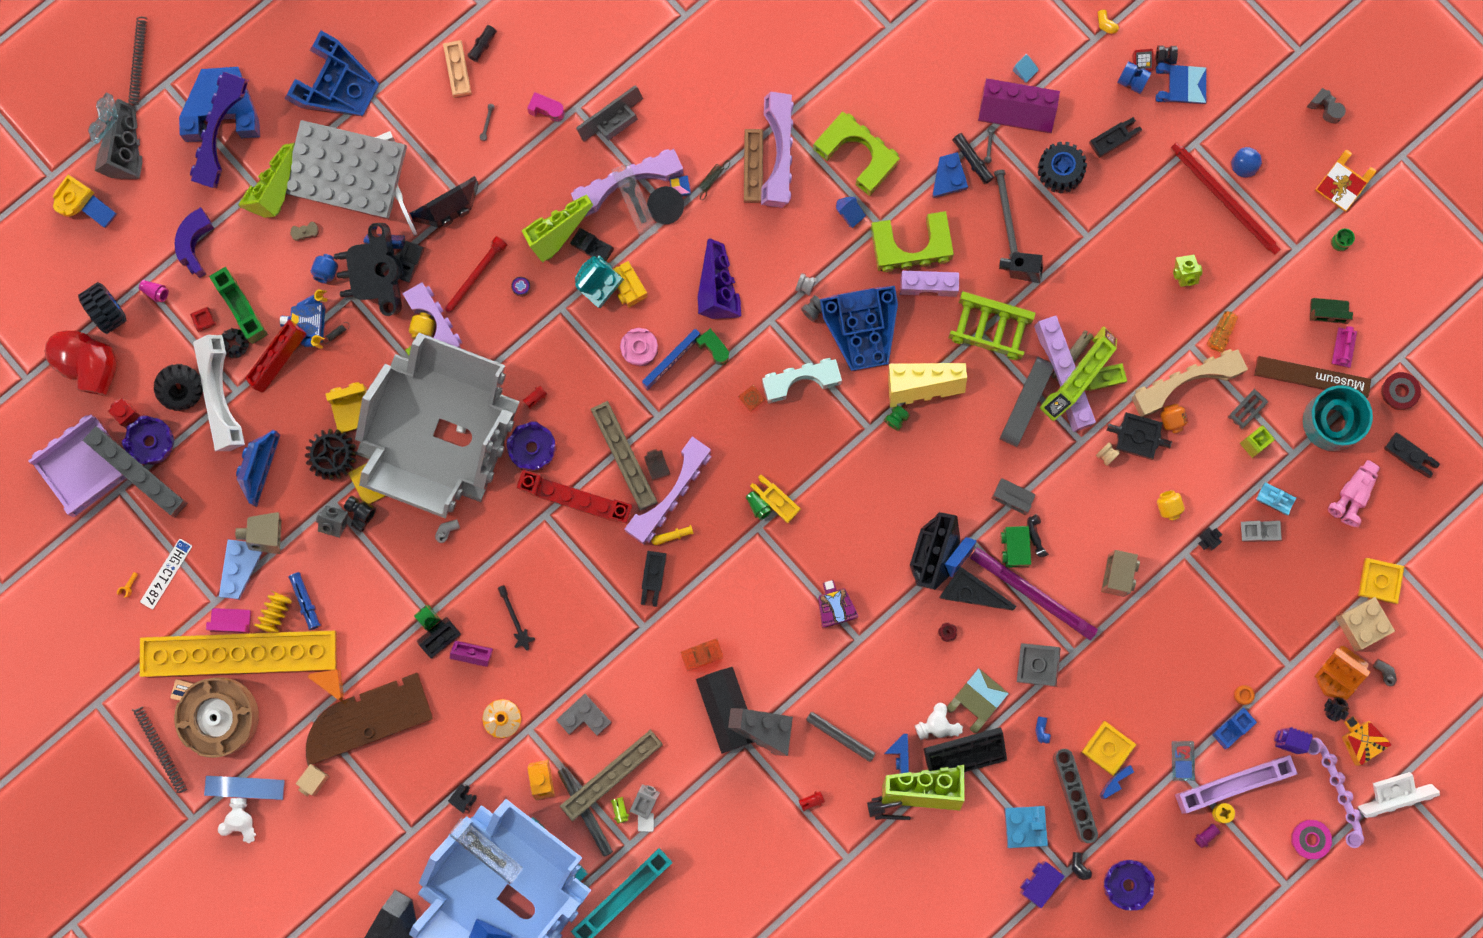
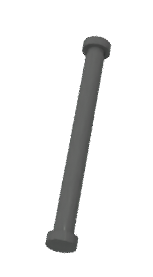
(1006, 211)

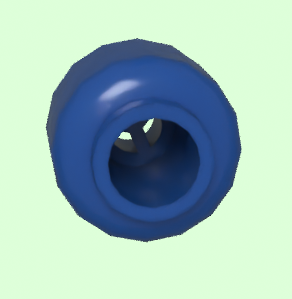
(324, 268)

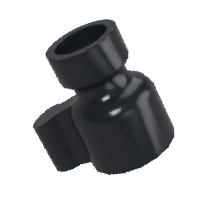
(362, 512)

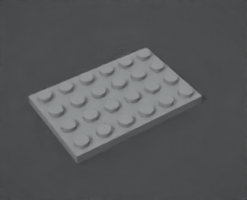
(345, 169)

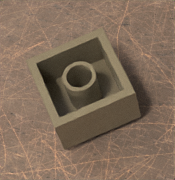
(1120, 573)

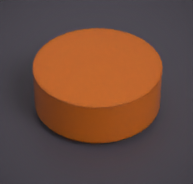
(1244, 695)

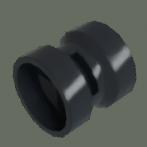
(1166, 54)

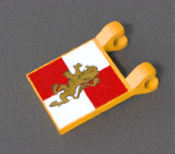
(1343, 184)

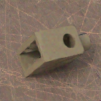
(262, 533)

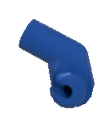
(1042, 737)

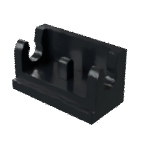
(461, 800)

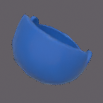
(1246, 162)

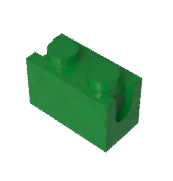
(1016, 546)

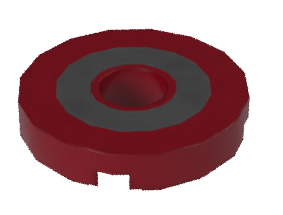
(1411, 387)

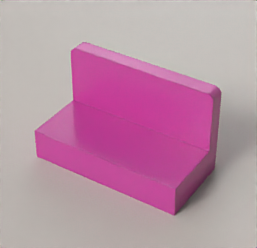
(229, 621)

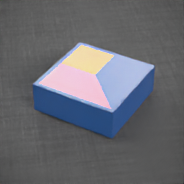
(681, 184)

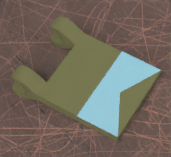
(980, 697)

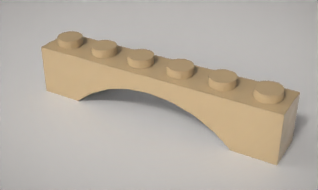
(1224, 368)

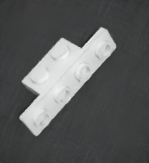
(1397, 793)

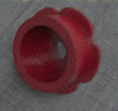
(947, 637)

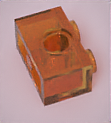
(702, 654)

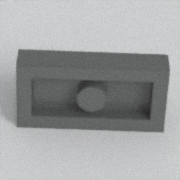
(1013, 496)

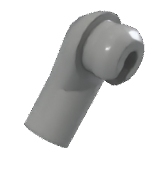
(444, 530)

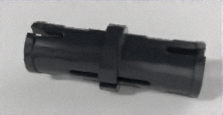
(482, 43)

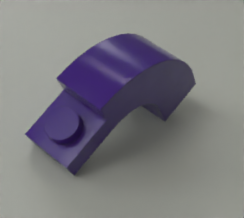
(186, 237)

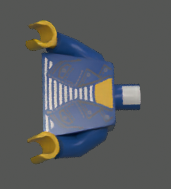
(310, 317)

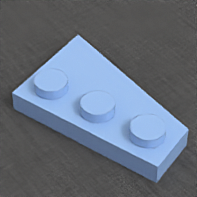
(237, 569)

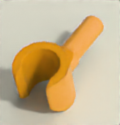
(128, 586)

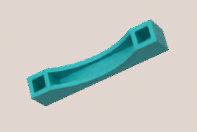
(623, 895)

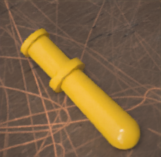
(659, 539)

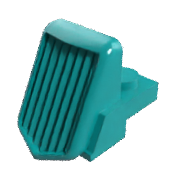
(597, 280)

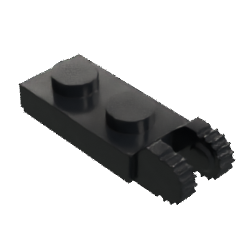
(1114, 137)
(1410, 454)
(653, 575)

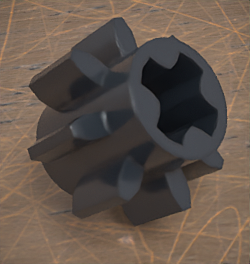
(1210, 539)
(1336, 709)

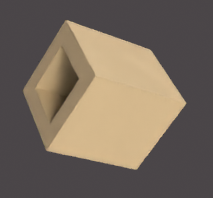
(311, 780)

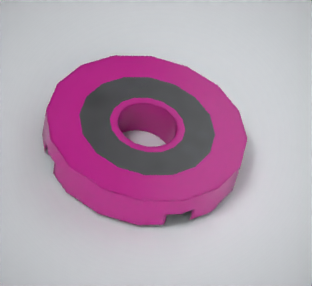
(1322, 835)

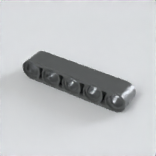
(1027, 402)
(1082, 803)

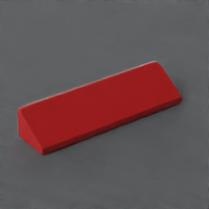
(275, 356)

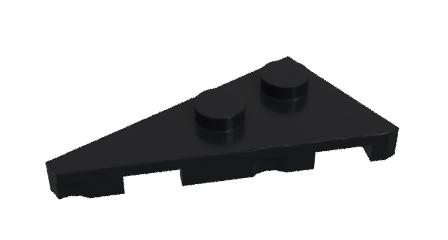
(971, 590)

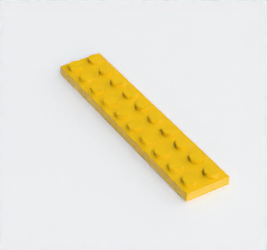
(237, 653)

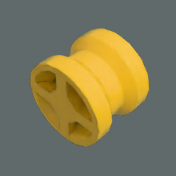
(1219, 814)

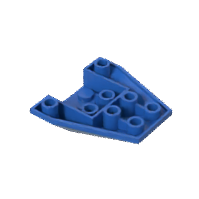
(862, 324)

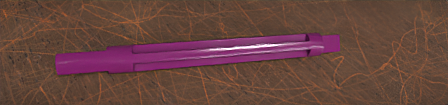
(1033, 593)

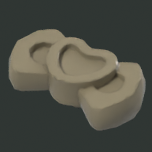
(304, 231)

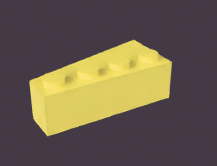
(925, 381)

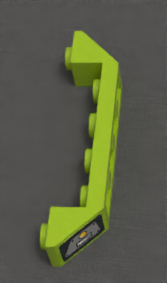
(1082, 375)

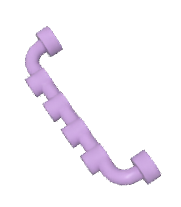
(1354, 838)

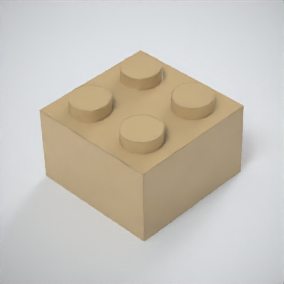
(1365, 624)

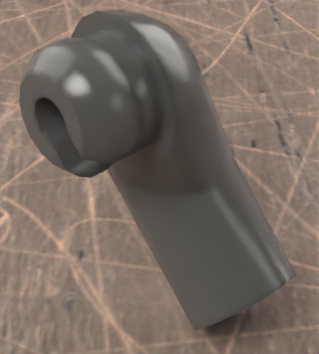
(1388, 672)

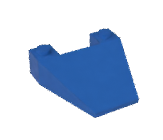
(341, 84)
(199, 104)

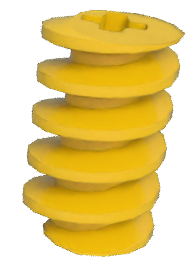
(273, 612)

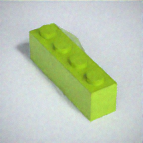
(926, 789)

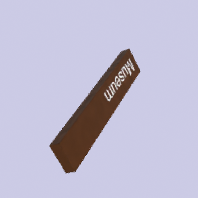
(1308, 375)

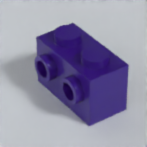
(1041, 884)

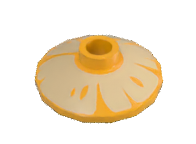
(509, 725)

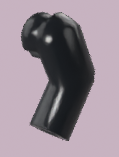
(1078, 868)

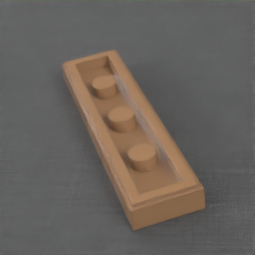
(753, 165)

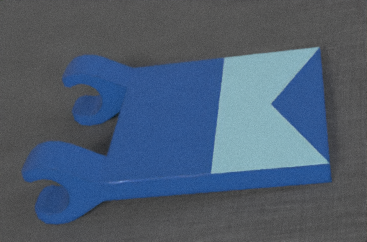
(1186, 84)

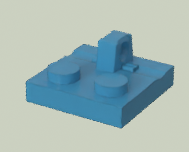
(1026, 827)

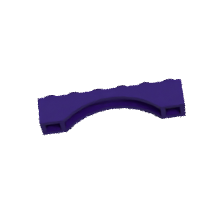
(207, 167)

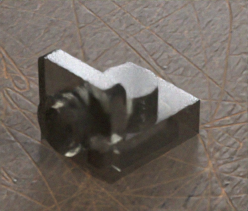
(656, 464)

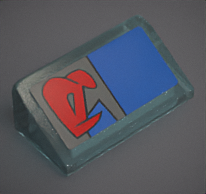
(1183, 761)

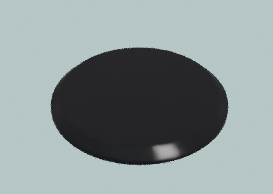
(665, 205)

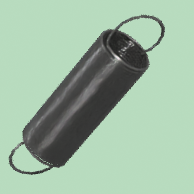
(339, 330)

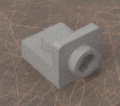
(644, 801)

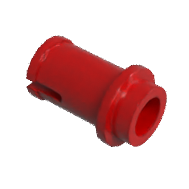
(535, 397)
(811, 801)

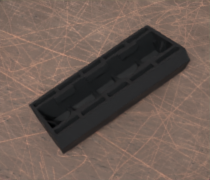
(720, 694)
(971, 751)

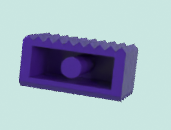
(1293, 740)

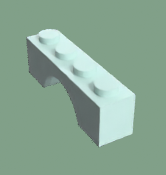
(824, 374)

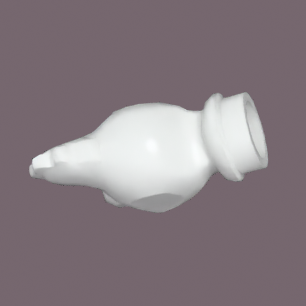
(938, 724)
(238, 821)

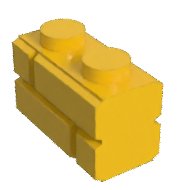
(631, 289)

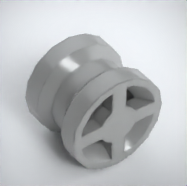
(805, 284)

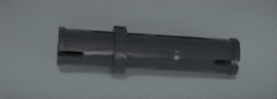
(976, 163)

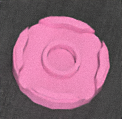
(639, 347)

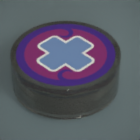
(521, 286)

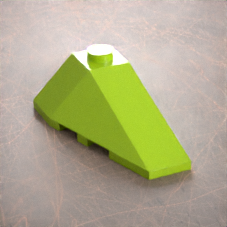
(270, 191)
(549, 234)

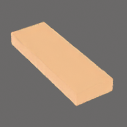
(457, 68)

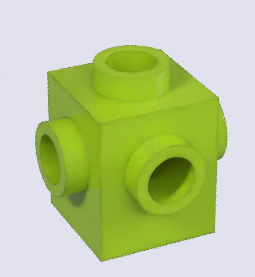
(1187, 270)

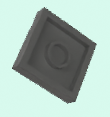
(1038, 664)

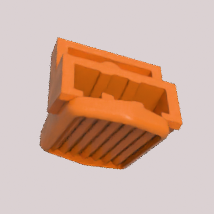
(1342, 673)

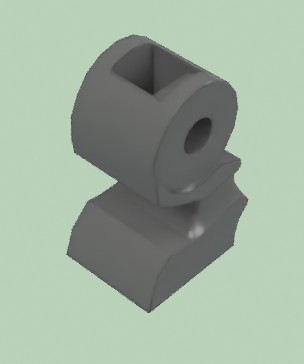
(1333, 111)

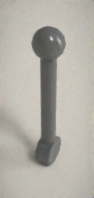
(991, 129)
(483, 137)

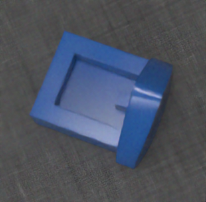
(850, 210)

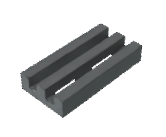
(1237, 419)

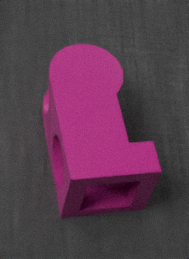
(546, 107)

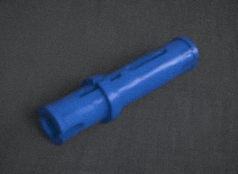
(307, 608)

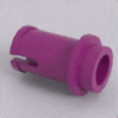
(1207, 835)

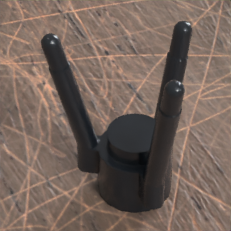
(877, 808)

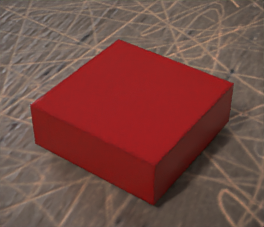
(203, 319)

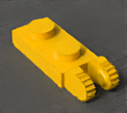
(778, 501)

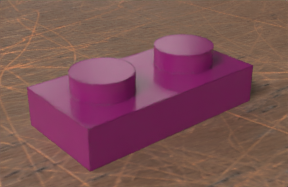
(471, 653)

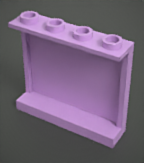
(75, 469)

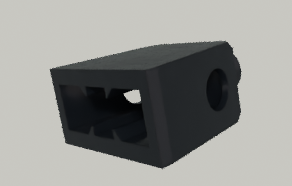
(1024, 266)

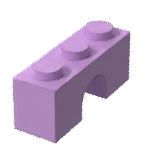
(924, 281)

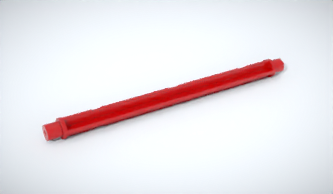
(1228, 201)

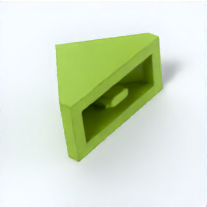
(1257, 441)

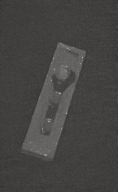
(634, 200)
(485, 851)

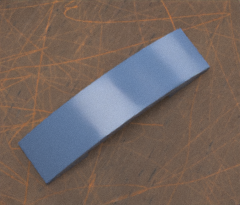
(244, 787)

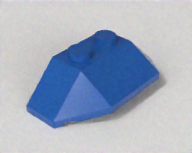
(256, 465)

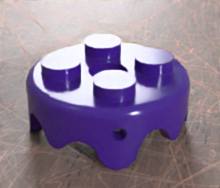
(142, 429)
(531, 433)
(1140, 876)

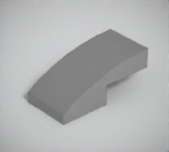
(1261, 531)

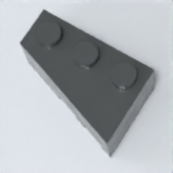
(763, 728)

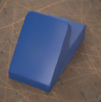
(900, 747)

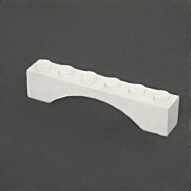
(210, 359)

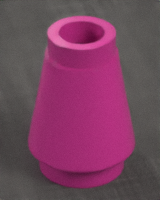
(154, 290)

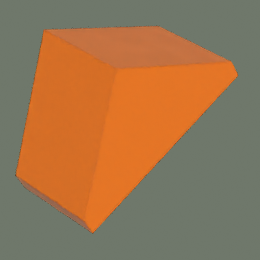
(330, 681)

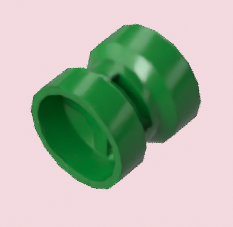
(1346, 237)
(897, 417)

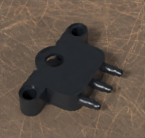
(365, 271)

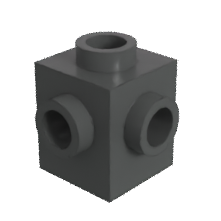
(332, 521)

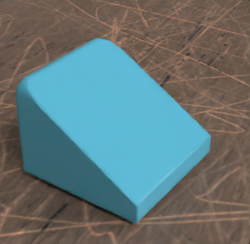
(1025, 68)

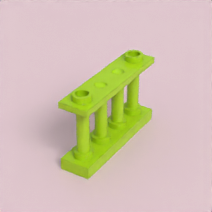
(1005, 313)

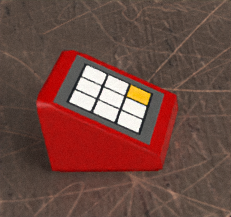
(1143, 59)

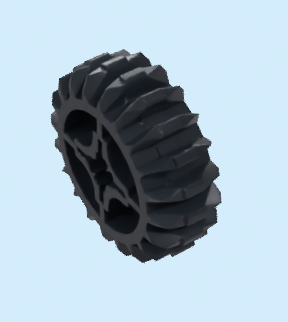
(338, 452)

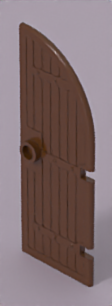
(376, 716)

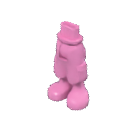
(1356, 491)

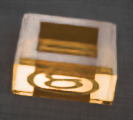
(751, 398)

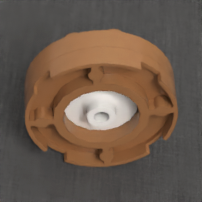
(216, 717)

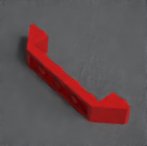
(574, 498)

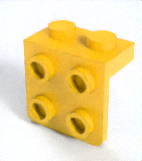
(346, 405)

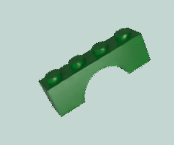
(239, 305)

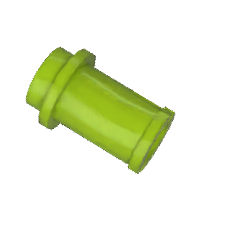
(620, 811)

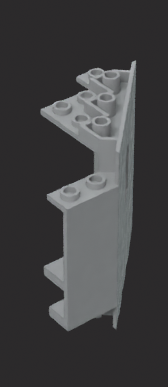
(403, 413)

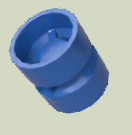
(1134, 77)

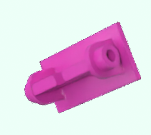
(1344, 346)

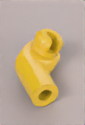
(1105, 24)

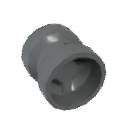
(812, 309)

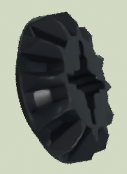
(235, 351)

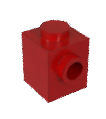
(123, 412)

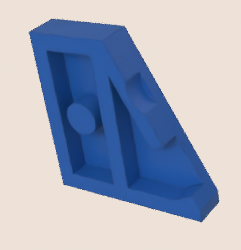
(949, 176)

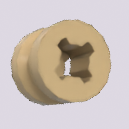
(1108, 454)

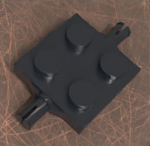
(1139, 436)

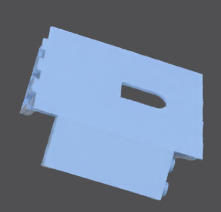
(468, 890)

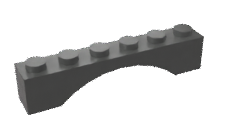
(135, 472)

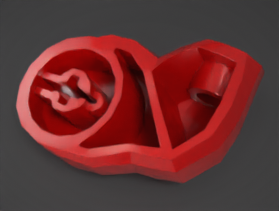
(83, 359)

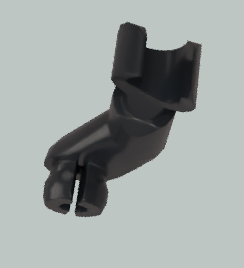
(1035, 538)

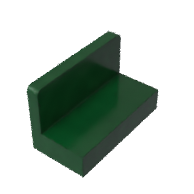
(1330, 311)

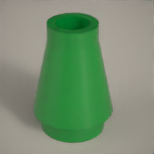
(758, 505)

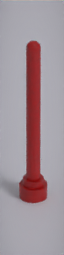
(497, 245)

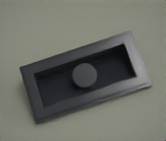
(438, 637)

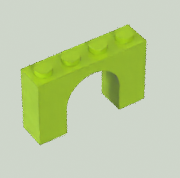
(845, 130)
(890, 256)

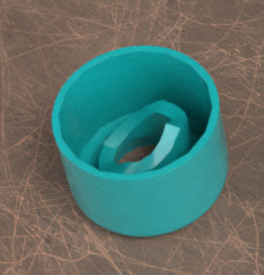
(1352, 406)

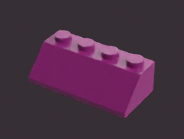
(1018, 105)

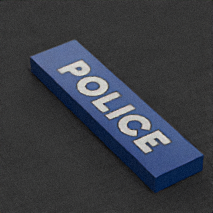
(671, 359)

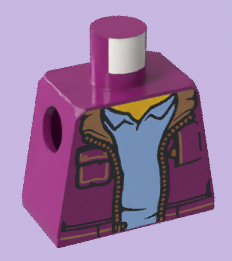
(835, 606)

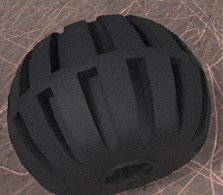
(167, 392)

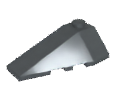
(119, 148)

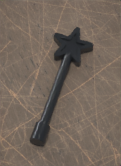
(522, 636)

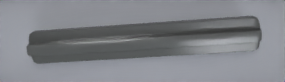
(840, 736)

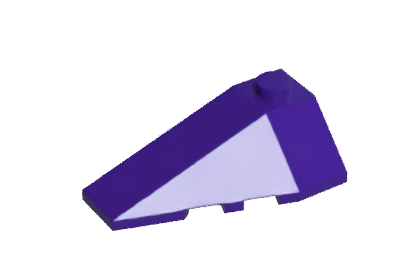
(716, 289)

